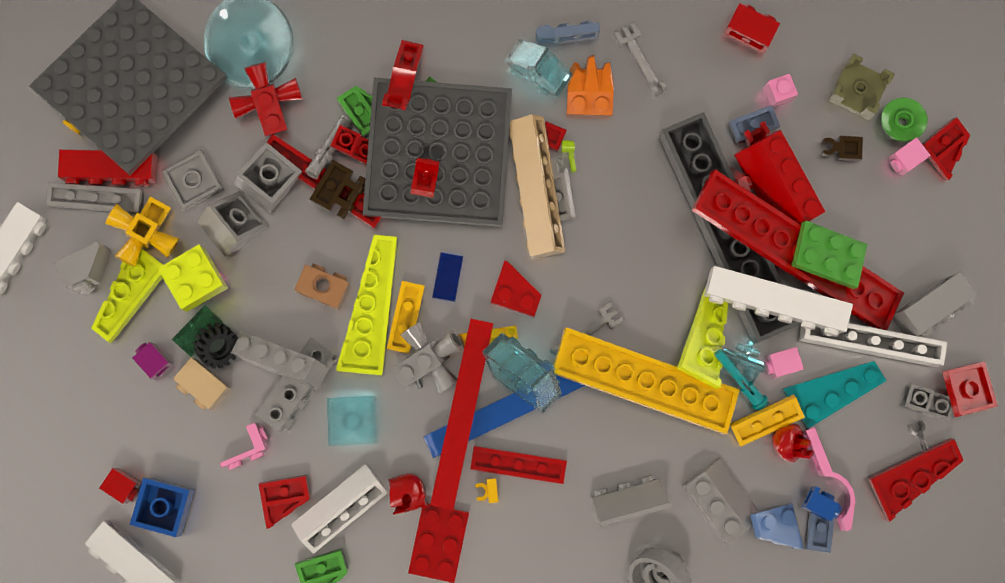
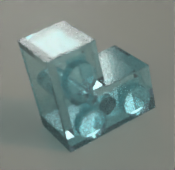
(539, 66)

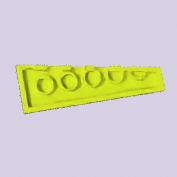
(367, 330)

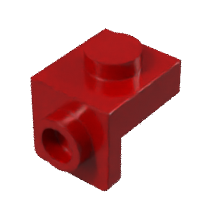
(425, 177)

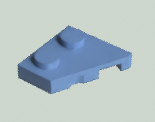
(778, 526)

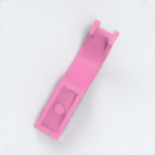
(823, 468)

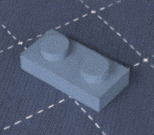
(751, 122)
(819, 534)

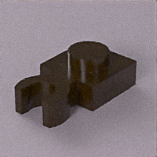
(847, 148)

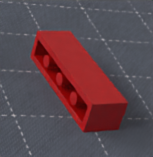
(97, 167)

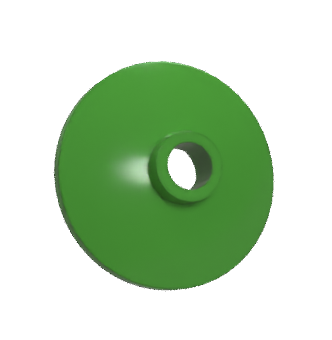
(909, 111)

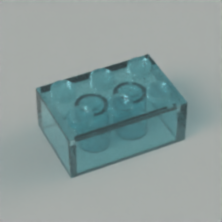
(523, 372)

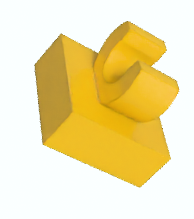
(490, 491)

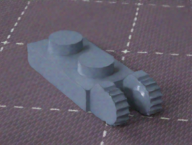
(566, 32)

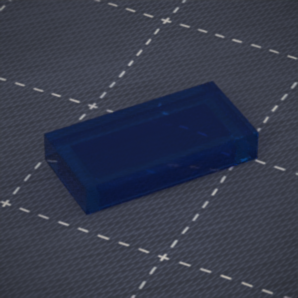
(447, 277)

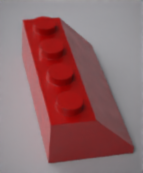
(779, 178)

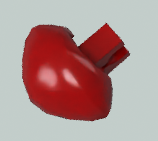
(790, 443)

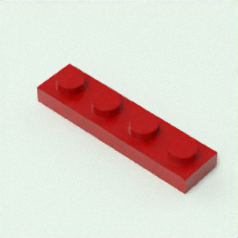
(518, 465)

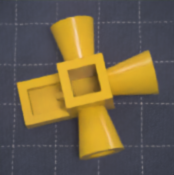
(142, 230)

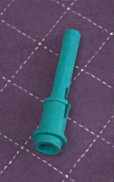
(754, 396)

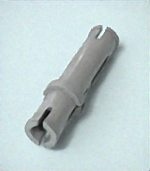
(315, 167)

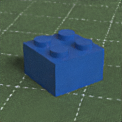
(162, 507)

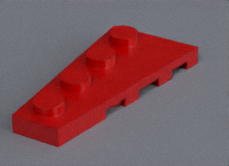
(905, 481)

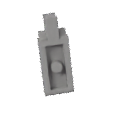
(563, 189)

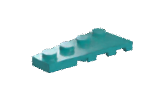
(834, 391)

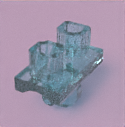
(752, 366)

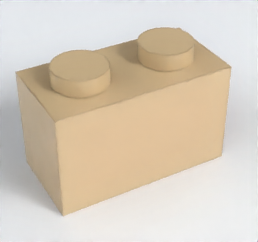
(201, 384)

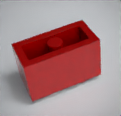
(752, 27)

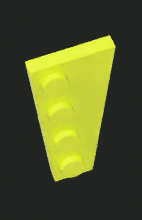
(127, 295)
(703, 341)

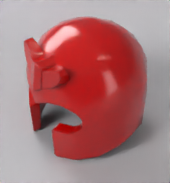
(407, 493)

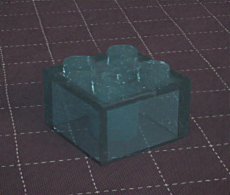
(352, 420)

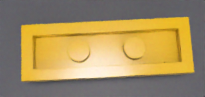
(405, 315)
(767, 420)

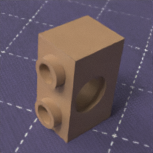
(332, 296)

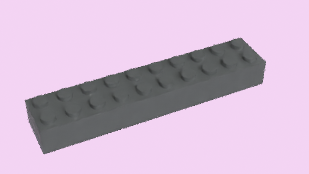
(693, 156)

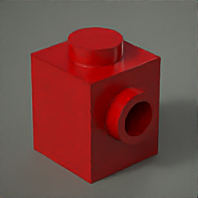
(121, 486)

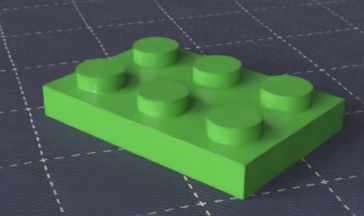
(829, 255)

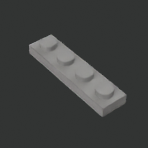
(93, 197)

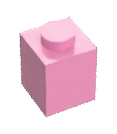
(780, 91)
(909, 157)
(783, 362)

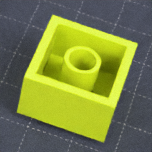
(192, 278)

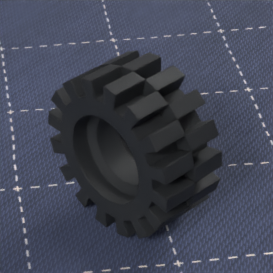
(208, 337)

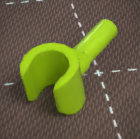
(569, 147)

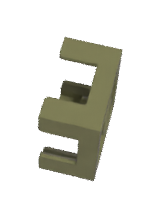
(860, 88)

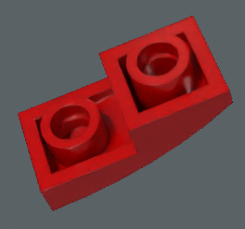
(351, 144)

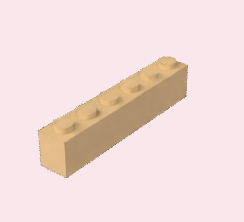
(536, 186)

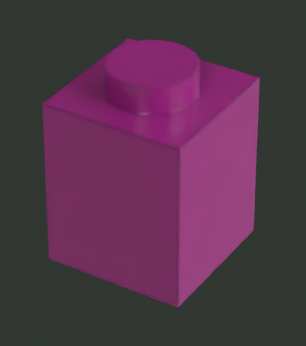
(151, 360)

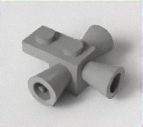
(428, 358)

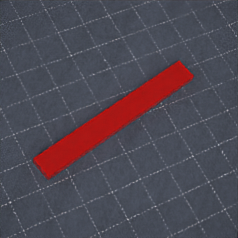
(461, 415)

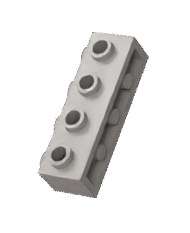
(291, 395)

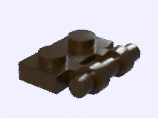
(332, 186)

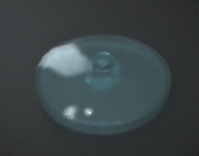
(248, 34)

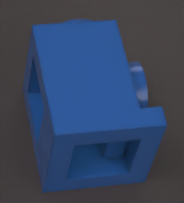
(821, 504)

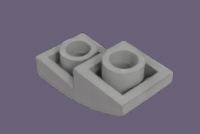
(929, 402)

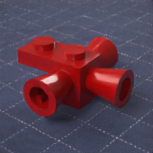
(265, 99)

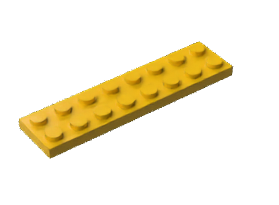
(643, 381)

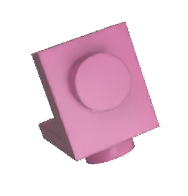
(258, 436)

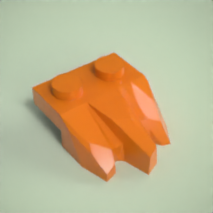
(590, 89)

